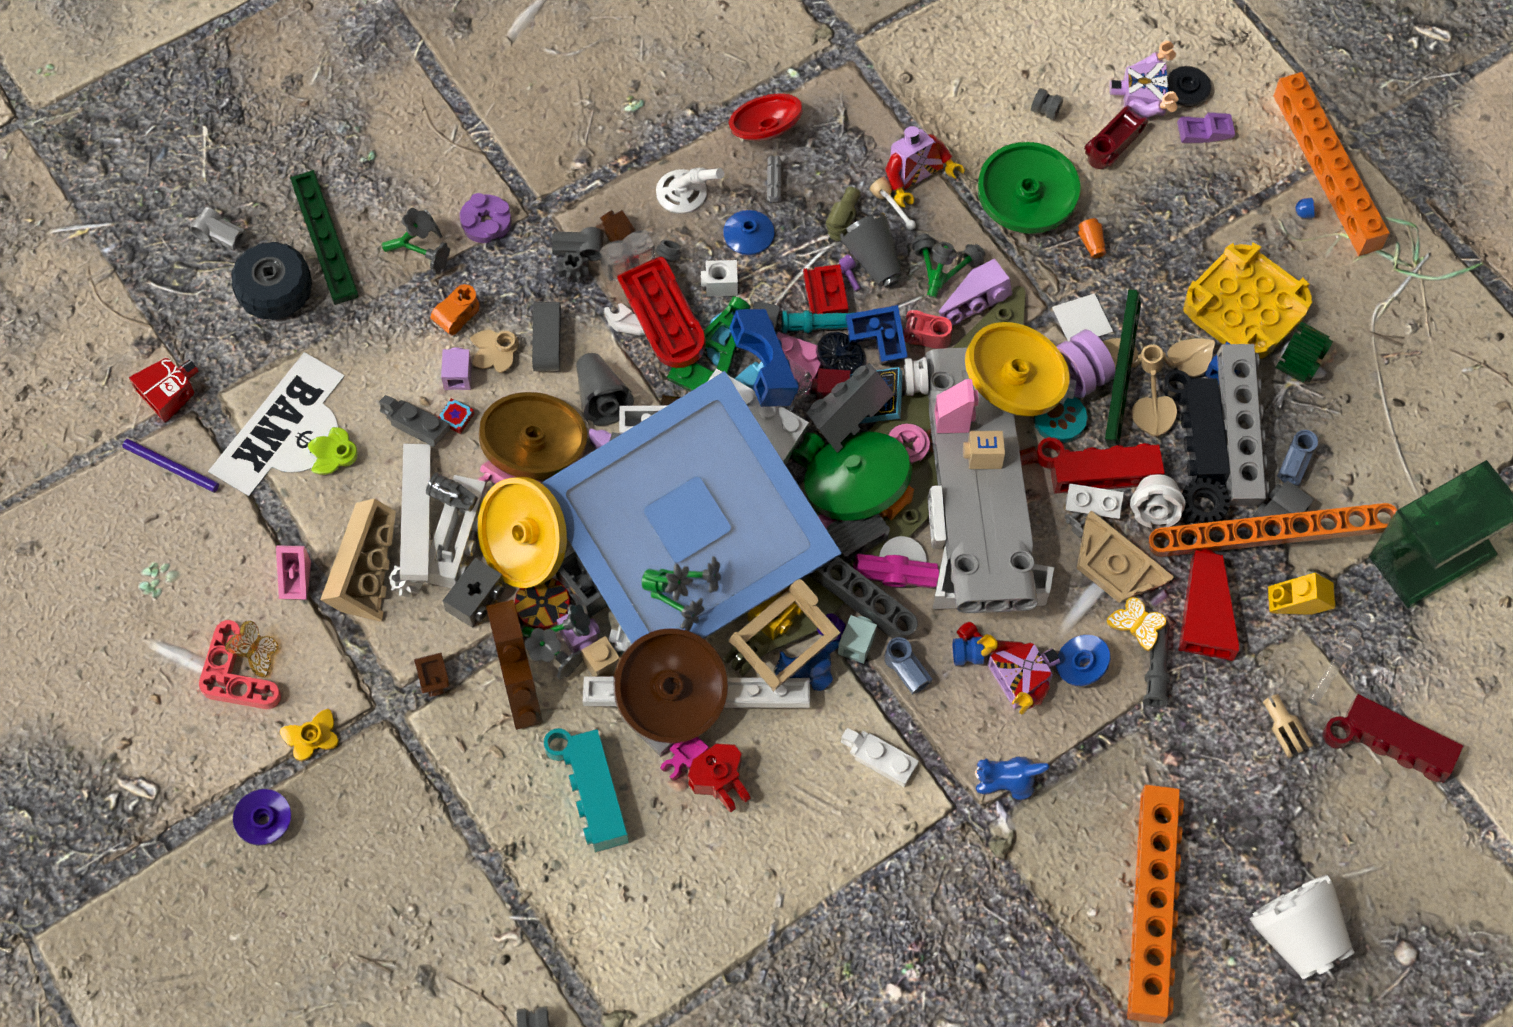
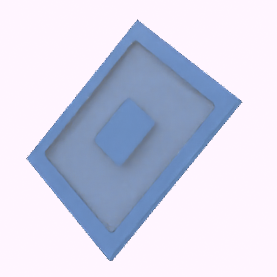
(687, 490)

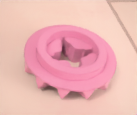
(912, 433)

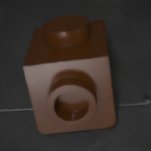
(616, 225)
(432, 674)

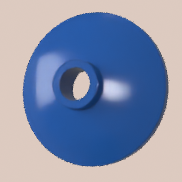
(748, 240)
(1078, 652)

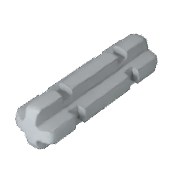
(774, 179)

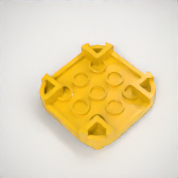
(1247, 300)

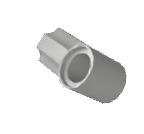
(213, 227)

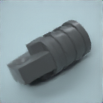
(457, 495)

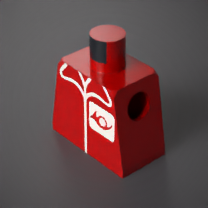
(165, 386)

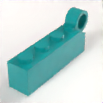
(594, 786)

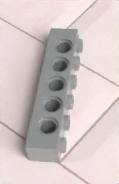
(1243, 358)

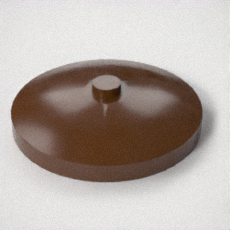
(670, 685)

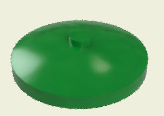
(1028, 187)
(860, 478)

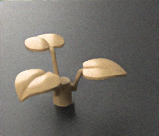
(1191, 356)

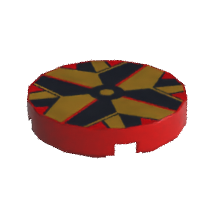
(542, 604)

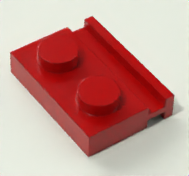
(825, 290)

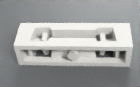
(450, 570)

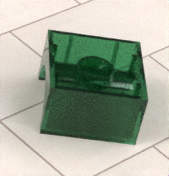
(1444, 534)

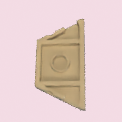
(1116, 562)

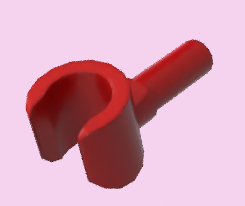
(967, 631)

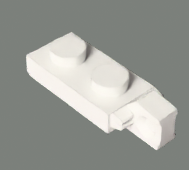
(880, 756)

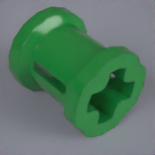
(808, 449)

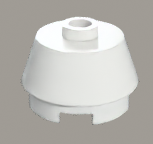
(1157, 501)

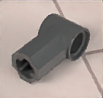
(587, 242)

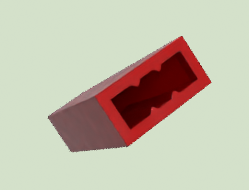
(1208, 612)

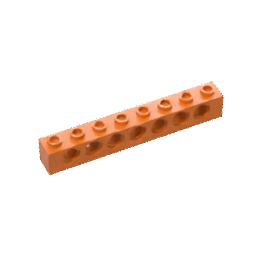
(1331, 164)
(1141, 1004)

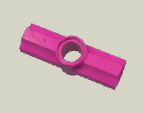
(897, 570)

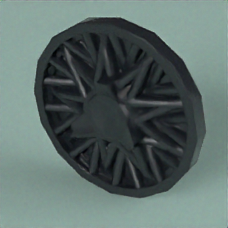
(1189, 84)
(837, 353)

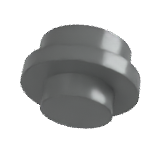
(669, 250)

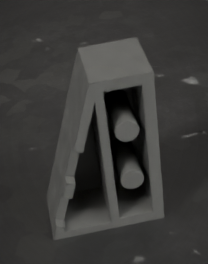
(849, 405)

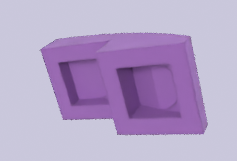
(1207, 129)

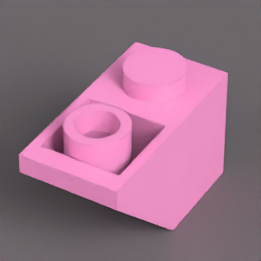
(956, 408)

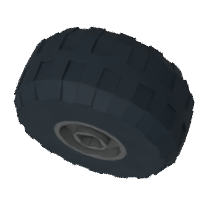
(271, 280)

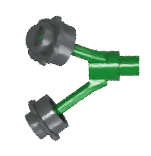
(944, 255)

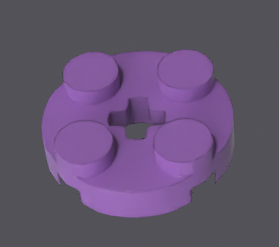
(483, 205)

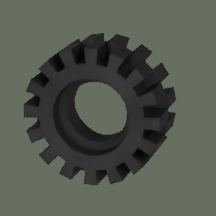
(1208, 491)

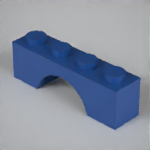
(756, 333)

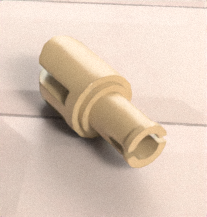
(1285, 723)

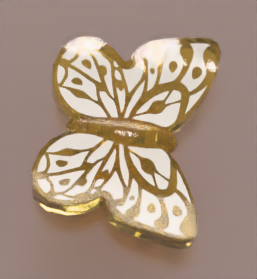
(254, 647)

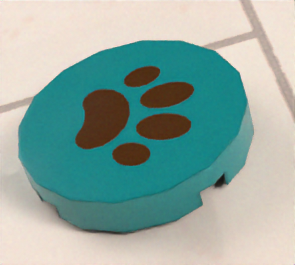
(1064, 422)

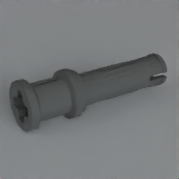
(1157, 676)

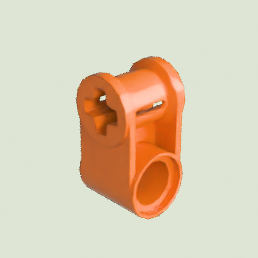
(456, 310)

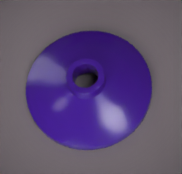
(254, 807)

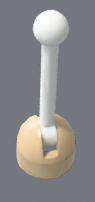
(882, 190)

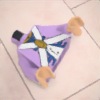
(1146, 84)

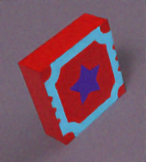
(456, 415)

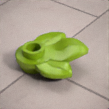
(330, 450)

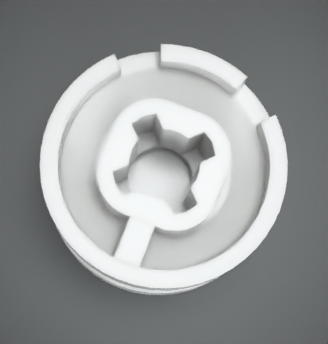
(916, 376)

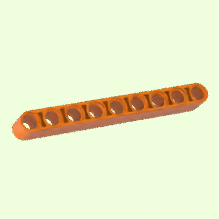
(1261, 538)

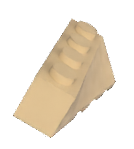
(361, 562)

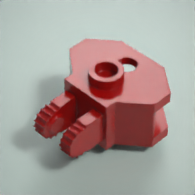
(717, 773)

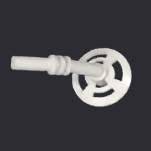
(683, 188)

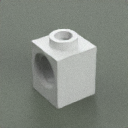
(722, 268)

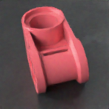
(926, 329)

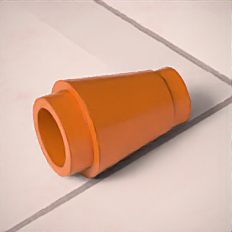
(1092, 236)

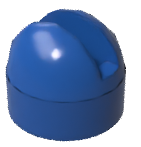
(1305, 208)

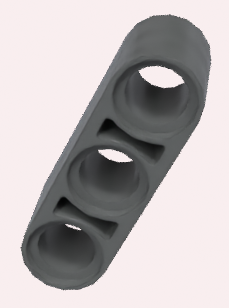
(546, 336)

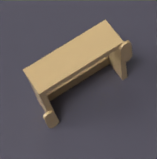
(807, 601)

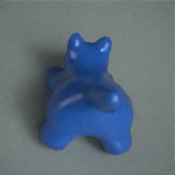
(817, 669)
(1012, 775)

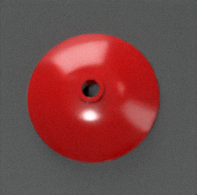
(766, 117)

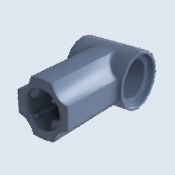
(1297, 457)
(907, 667)

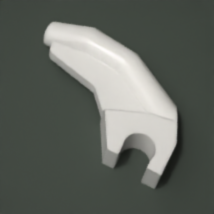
(623, 321)

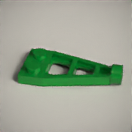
(695, 374)

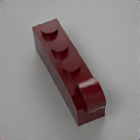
(1396, 737)

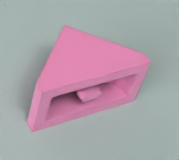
(293, 572)

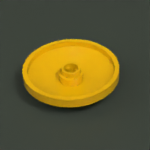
(1017, 369)
(522, 531)

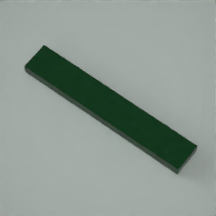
(324, 237)
(1123, 368)

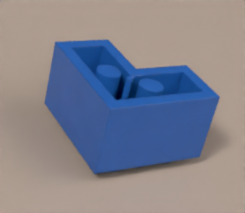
(884, 326)

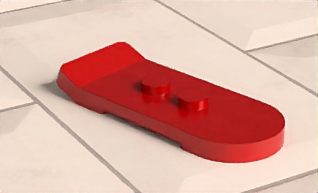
(663, 313)

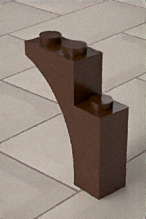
(514, 664)

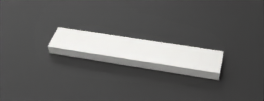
(415, 513)

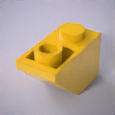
(1302, 595)

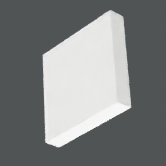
(936, 517)

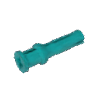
(812, 321)

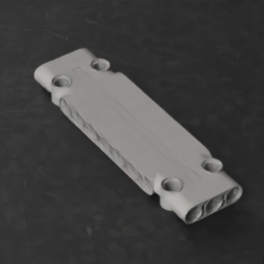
(982, 507)

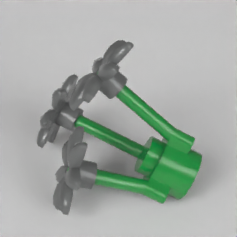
(674, 581)

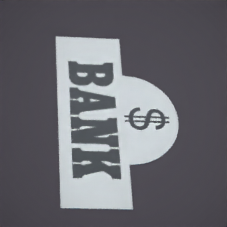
(282, 427)

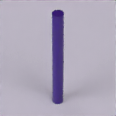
(170, 465)

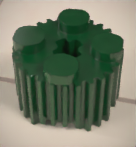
(1303, 352)

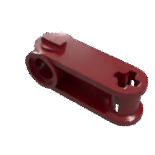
(1114, 138)

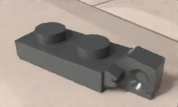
(414, 420)

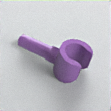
(847, 264)

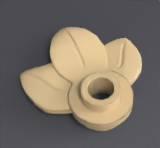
(492, 352)

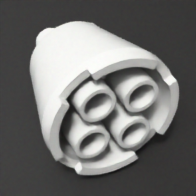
(1306, 927)

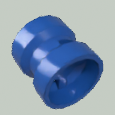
(967, 651)

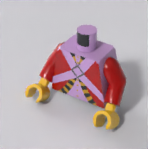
(916, 159)
(1020, 670)

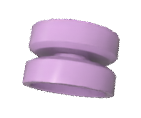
(1087, 362)

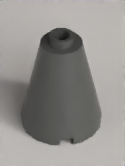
(874, 248)
(601, 390)

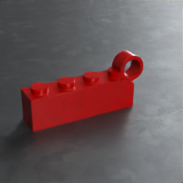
(1100, 468)

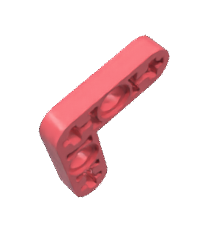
(223, 674)

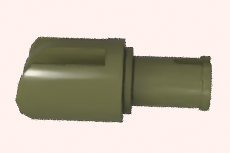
(842, 214)

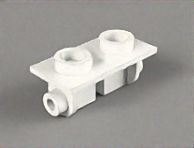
(1100, 501)

